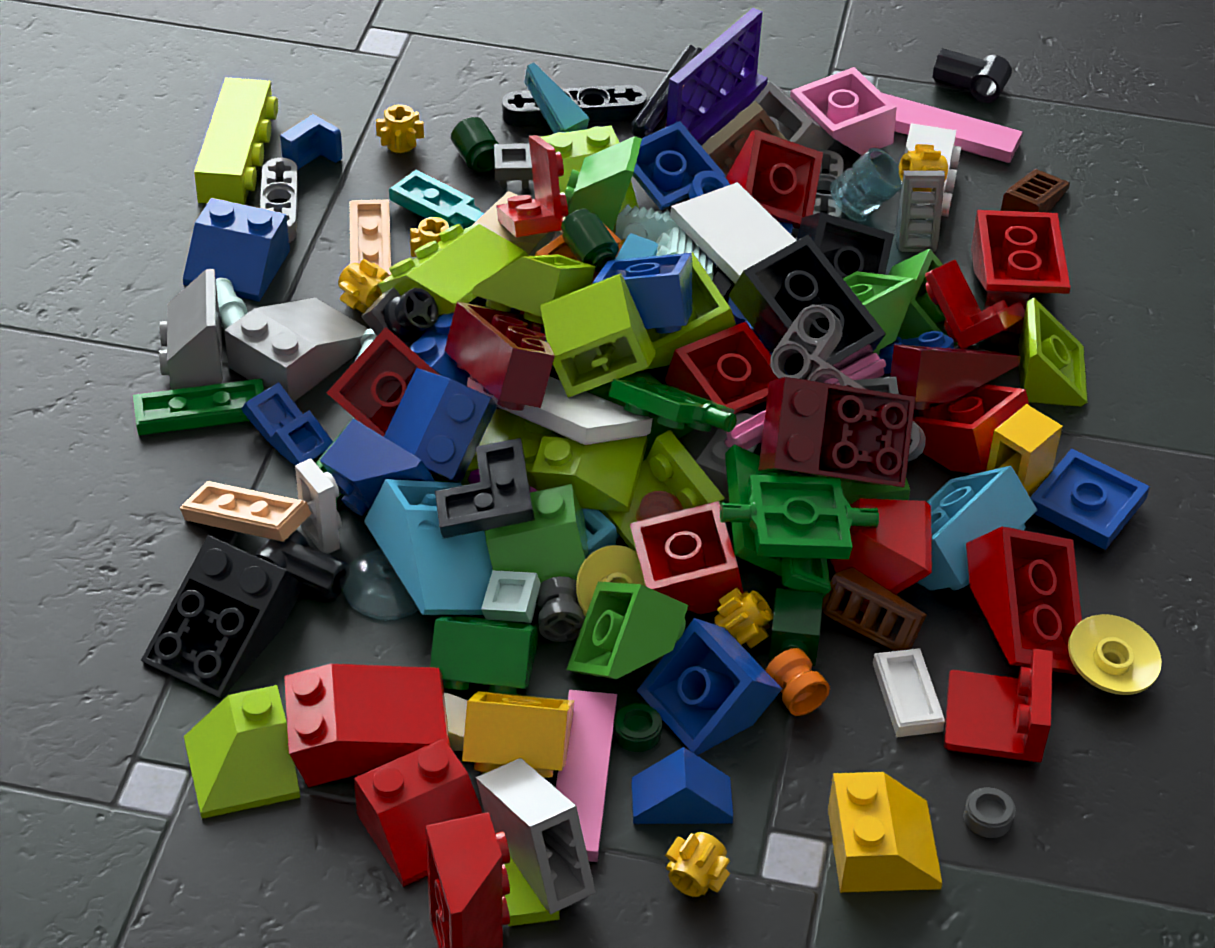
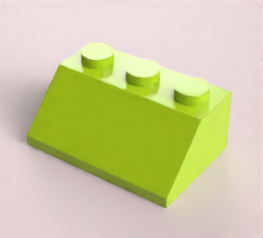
(453, 265)

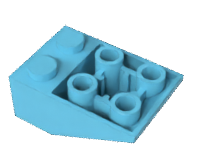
(438, 573)

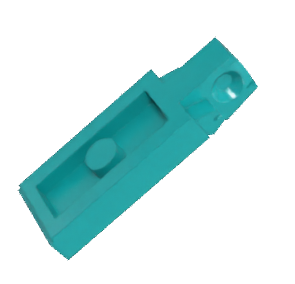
(434, 199)

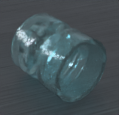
(866, 185)

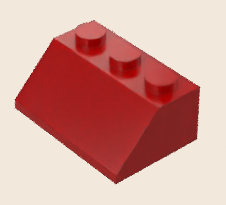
(467, 882)

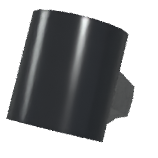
(982, 77)
(311, 567)

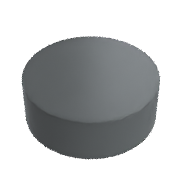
(989, 812)

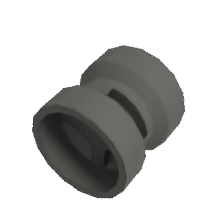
(559, 608)

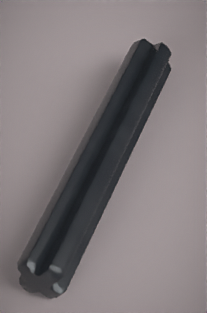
(657, 104)

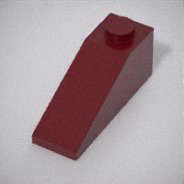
(945, 373)

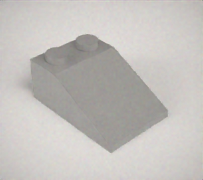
(292, 344)

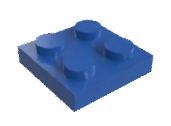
(1089, 498)

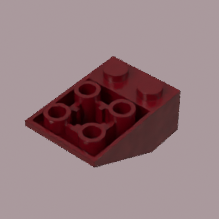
(836, 432)

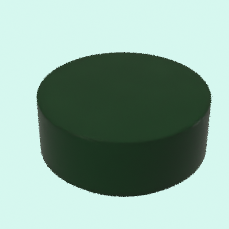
(637, 727)

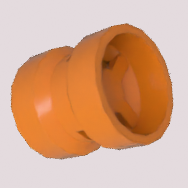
(801, 687)

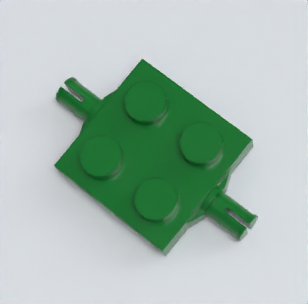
(671, 405)
(799, 517)

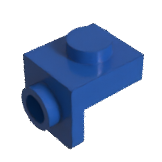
(311, 139)

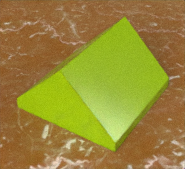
(1050, 360)

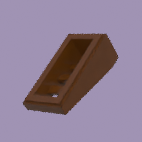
(1034, 193)
(849, 614)

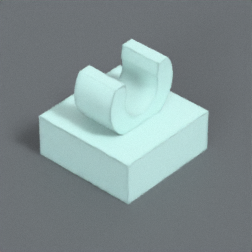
(511, 596)

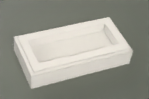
(908, 692)

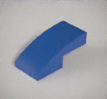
(285, 426)

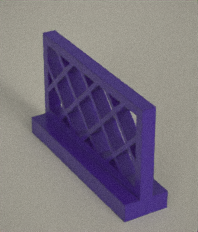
(718, 80)

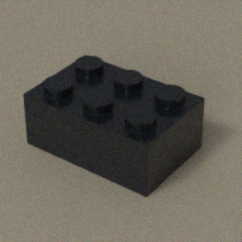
(793, 279)

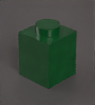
(796, 622)

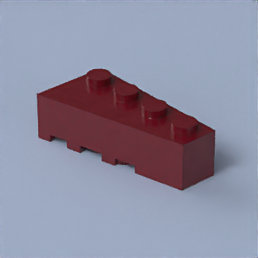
(501, 354)

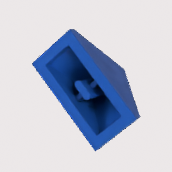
(681, 792)

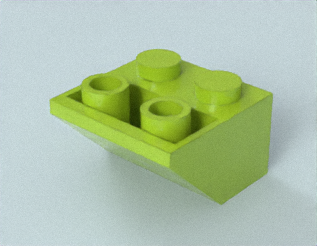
(534, 282)
(596, 335)

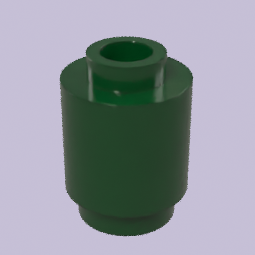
(475, 144)
(589, 238)

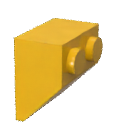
(516, 727)
(881, 835)

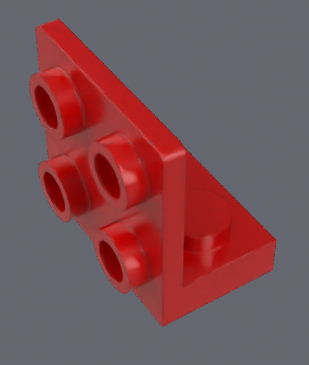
(545, 213)
(963, 316)
(1000, 712)

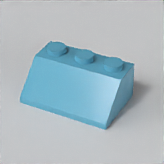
(967, 510)

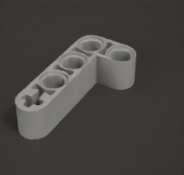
(816, 352)

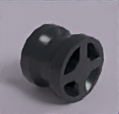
(421, 315)

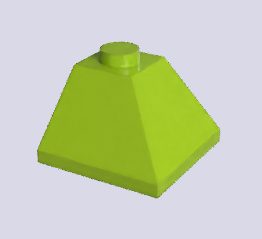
(600, 473)
(242, 754)

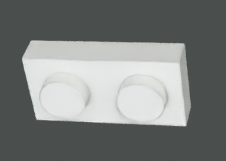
(320, 493)

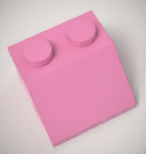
(849, 110)

